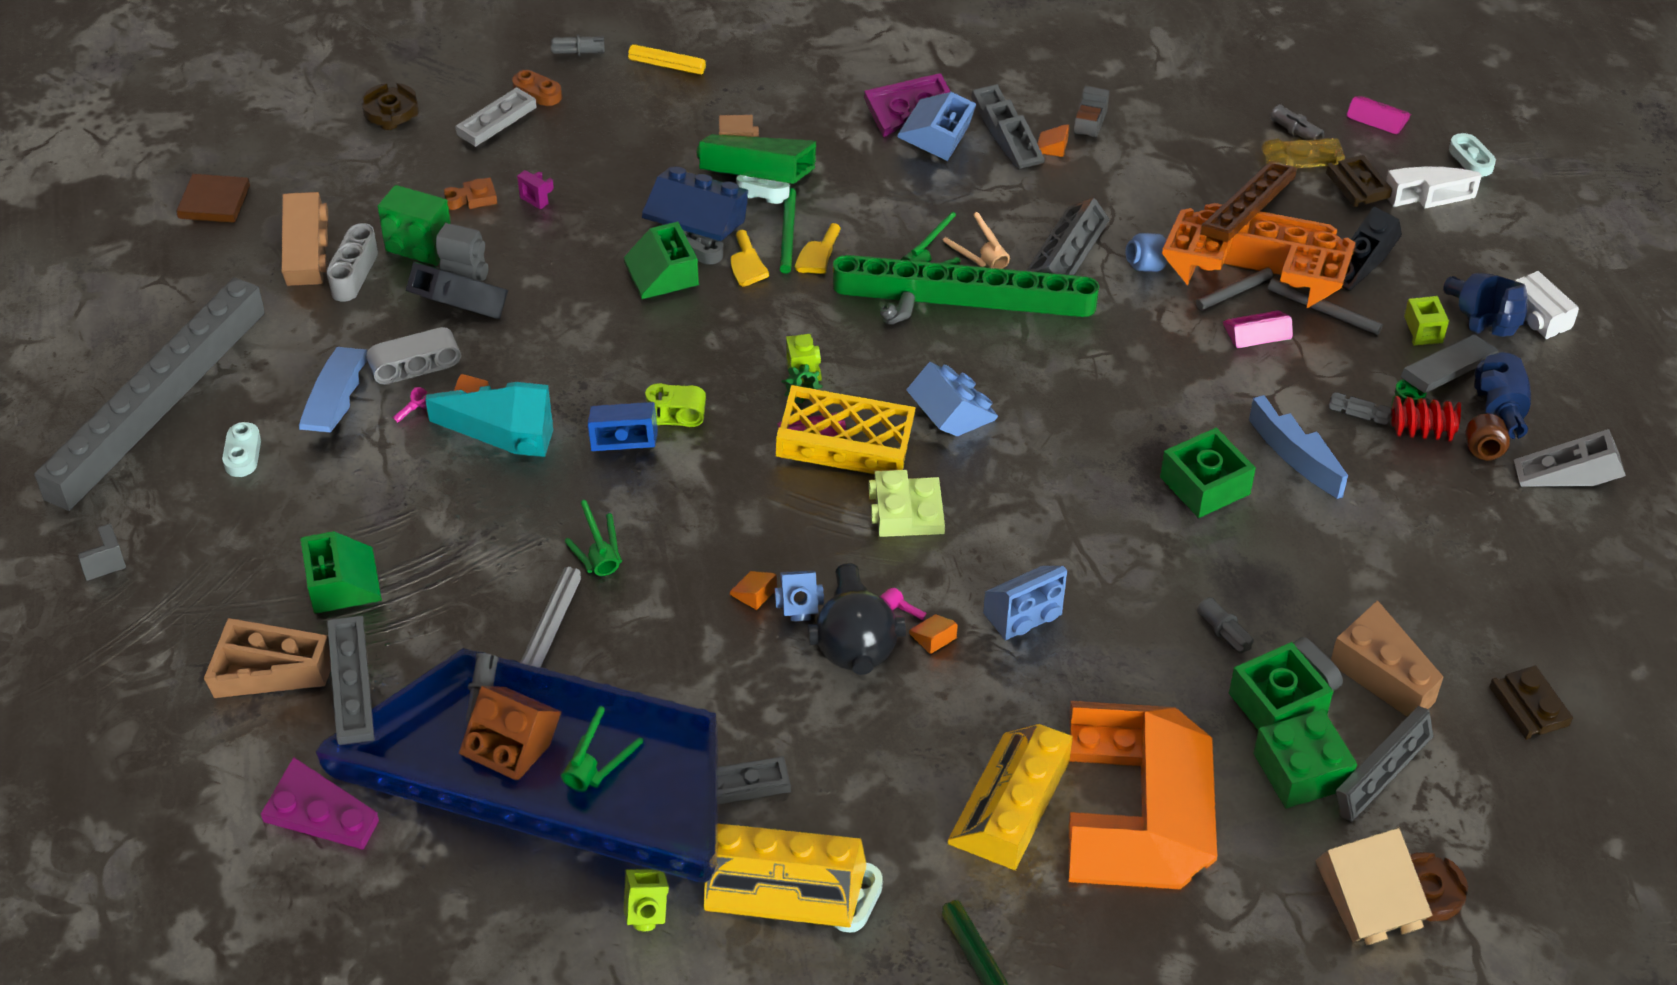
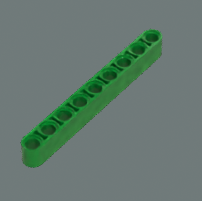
(966, 285)

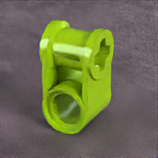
(678, 405)

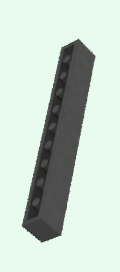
(149, 394)

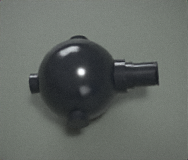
(856, 625)

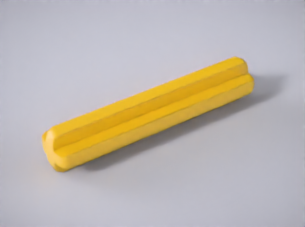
(666, 59)

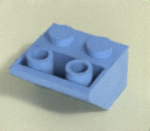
(938, 123)
(951, 400)
(1026, 601)

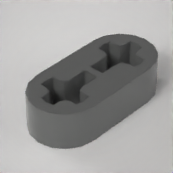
(706, 249)
(1320, 662)

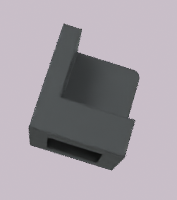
(104, 558)

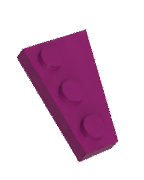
(895, 102)
(319, 808)

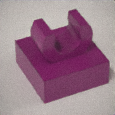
(534, 189)

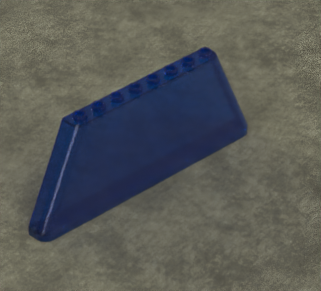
(646, 811)

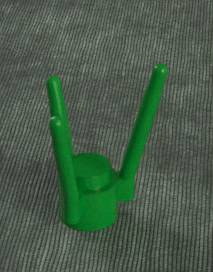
(921, 254)
(602, 557)
(582, 767)

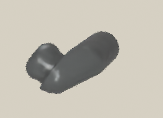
(903, 311)

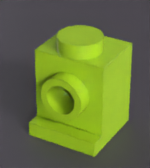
(1426, 320)
(801, 352)
(645, 898)

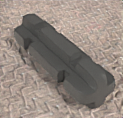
(1360, 408)

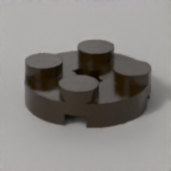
(400, 105)

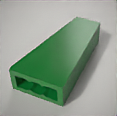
(757, 156)

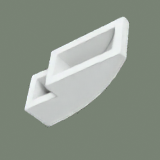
(1432, 185)

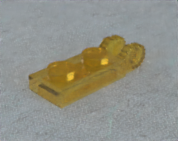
(1304, 152)

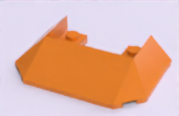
(1295, 248)
(1177, 796)

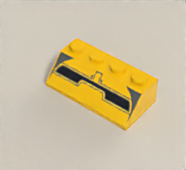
(1012, 794)
(786, 875)

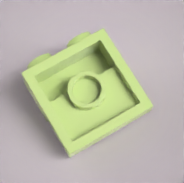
(906, 504)

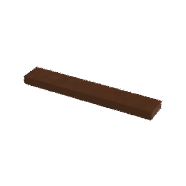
(1248, 201)

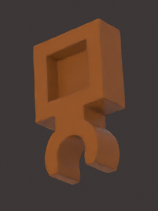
(474, 193)

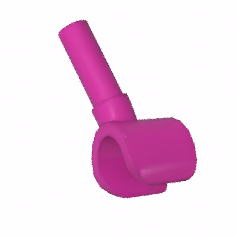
(416, 396)
(896, 599)

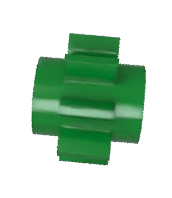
(795, 377)

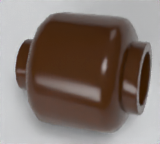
(1487, 436)

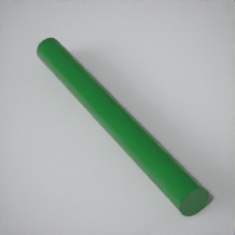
(788, 232)

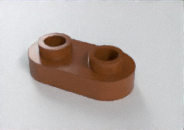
(542, 88)

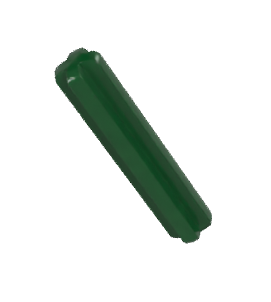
(972, 944)

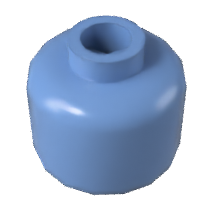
(1145, 252)

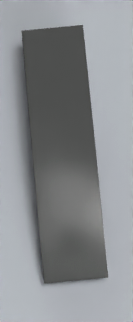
(1007, 127)

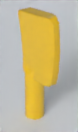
(816, 254)
(746, 264)

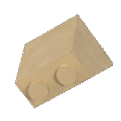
(1375, 887)

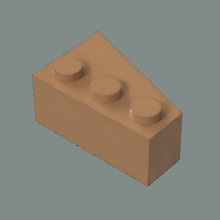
(304, 238)
(266, 659)
(1387, 661)

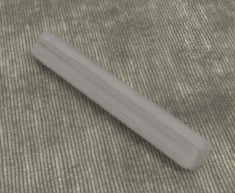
(551, 617)

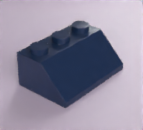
(697, 203)

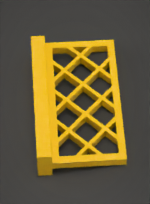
(841, 449)

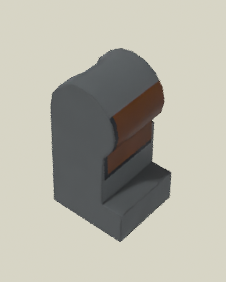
(1091, 111)

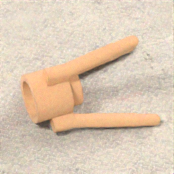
(992, 252)

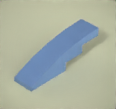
(332, 390)
(1301, 451)

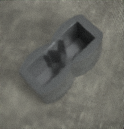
(462, 251)

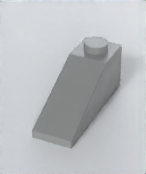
(1573, 463)

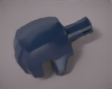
(1490, 302)
(1508, 390)

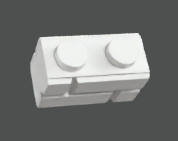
(1547, 307)

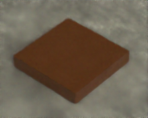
(213, 198)

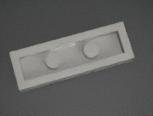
(496, 116)

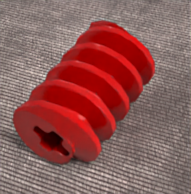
(1425, 417)

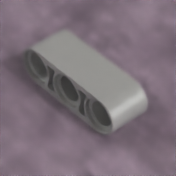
(352, 262)
(413, 355)

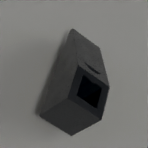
(1372, 245)
(456, 290)

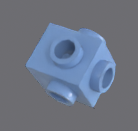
(795, 582)

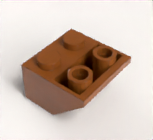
(508, 731)

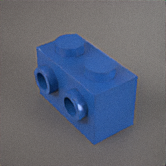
(622, 426)

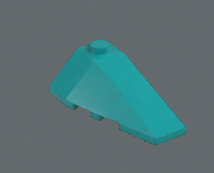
(507, 417)

